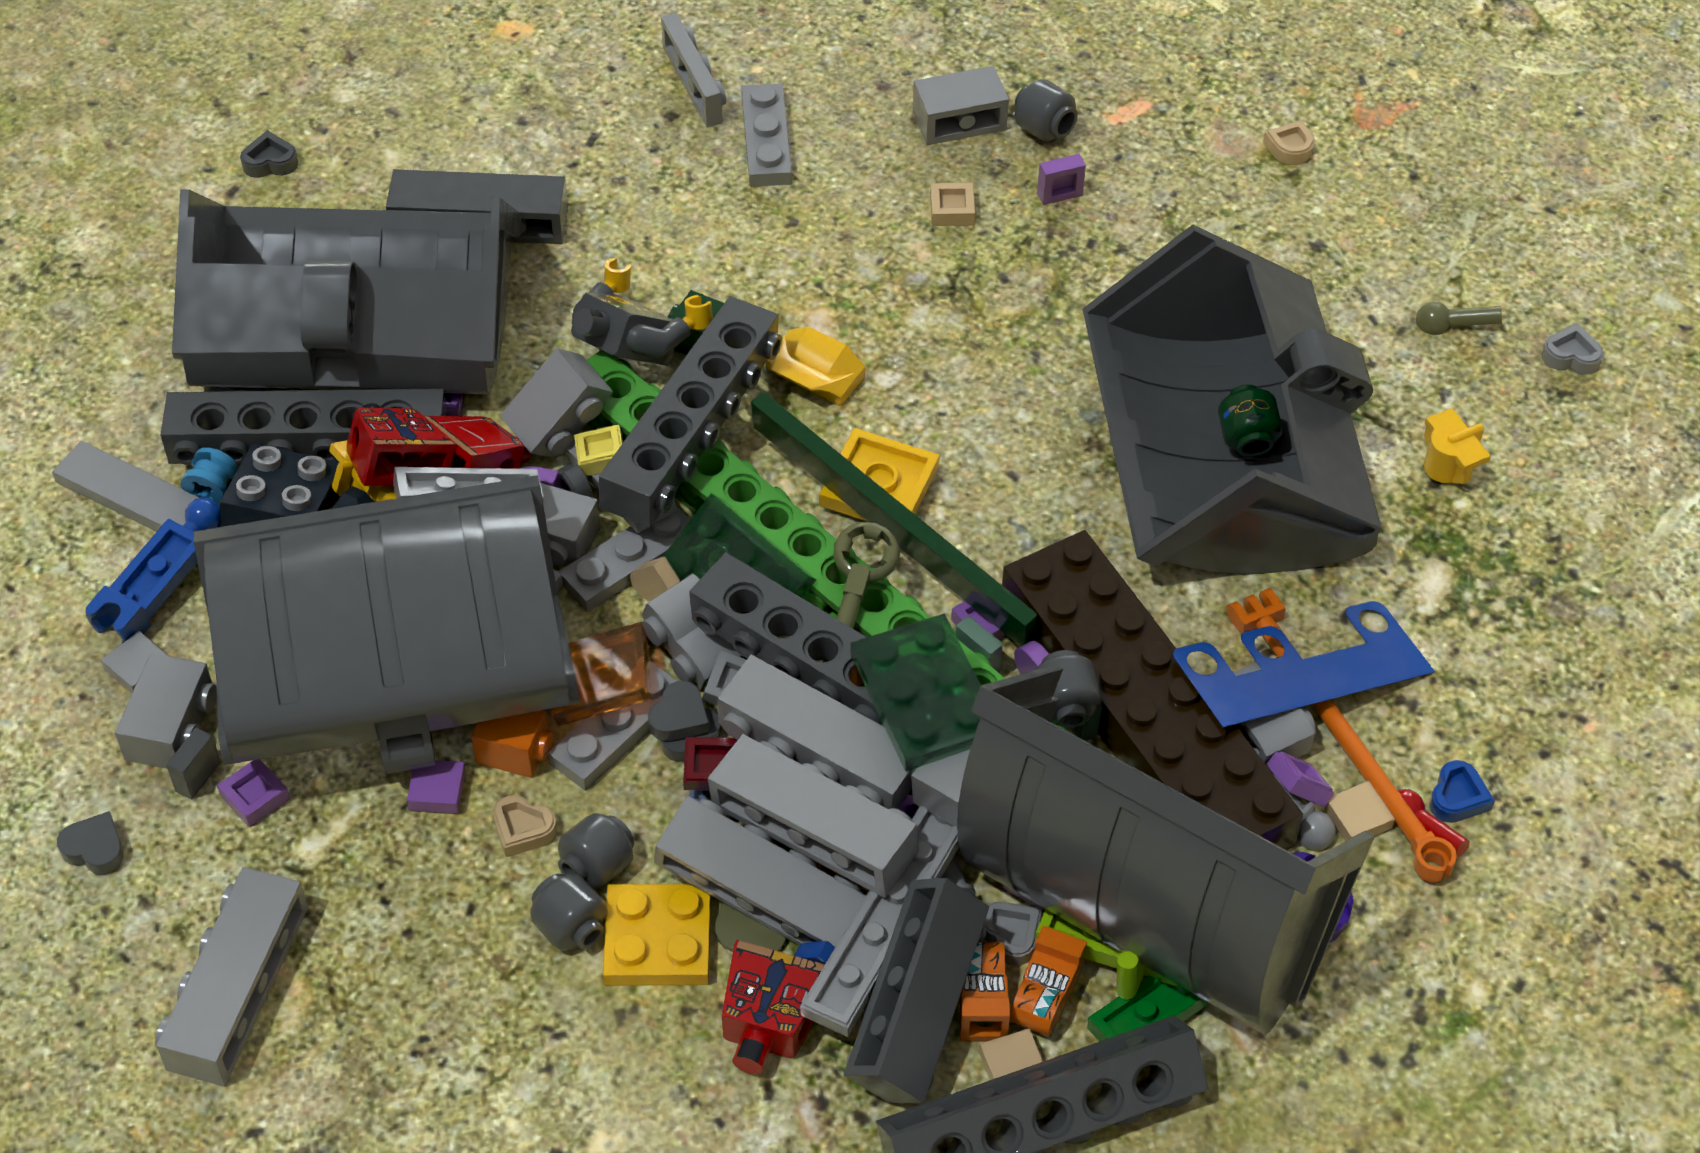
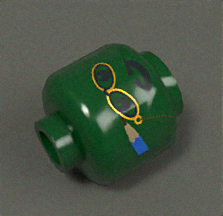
(1250, 420)

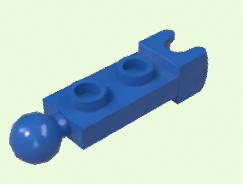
(152, 573)

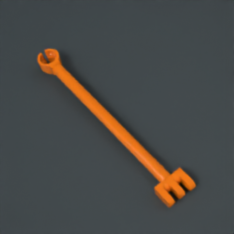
(1424, 844)

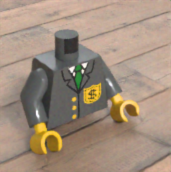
(630, 328)

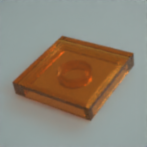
(609, 673)

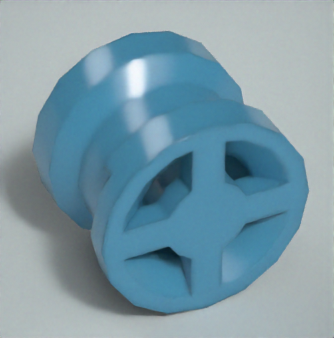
(209, 474)

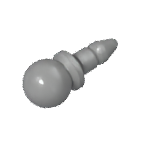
(1316, 827)

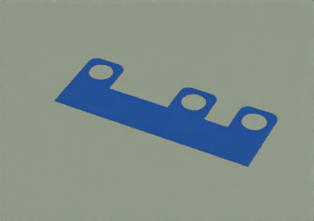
(1299, 682)

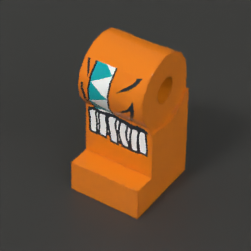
(1048, 981)
(985, 994)

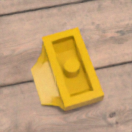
(818, 364)

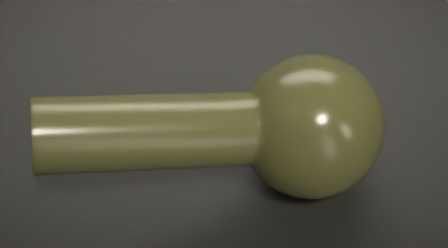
(1436, 318)

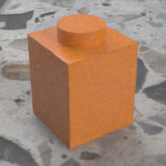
(513, 742)

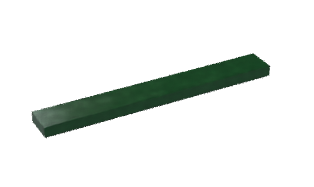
(880, 507)

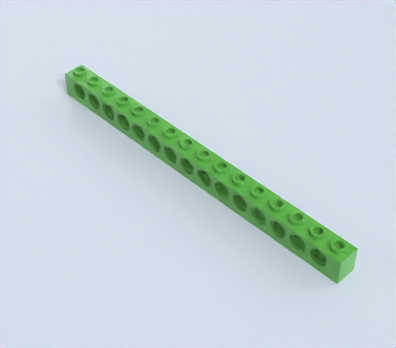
(772, 514)

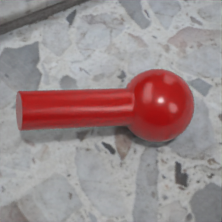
(1433, 824)

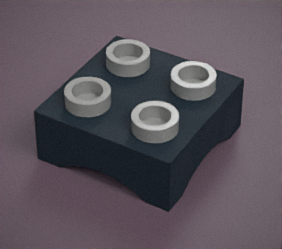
(277, 485)

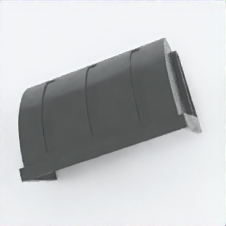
(341, 296)
(1167, 355)
(384, 623)
(1144, 860)

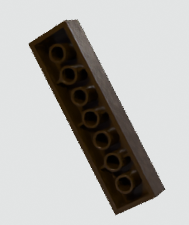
(1147, 702)

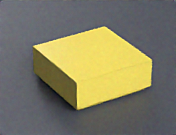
(597, 448)

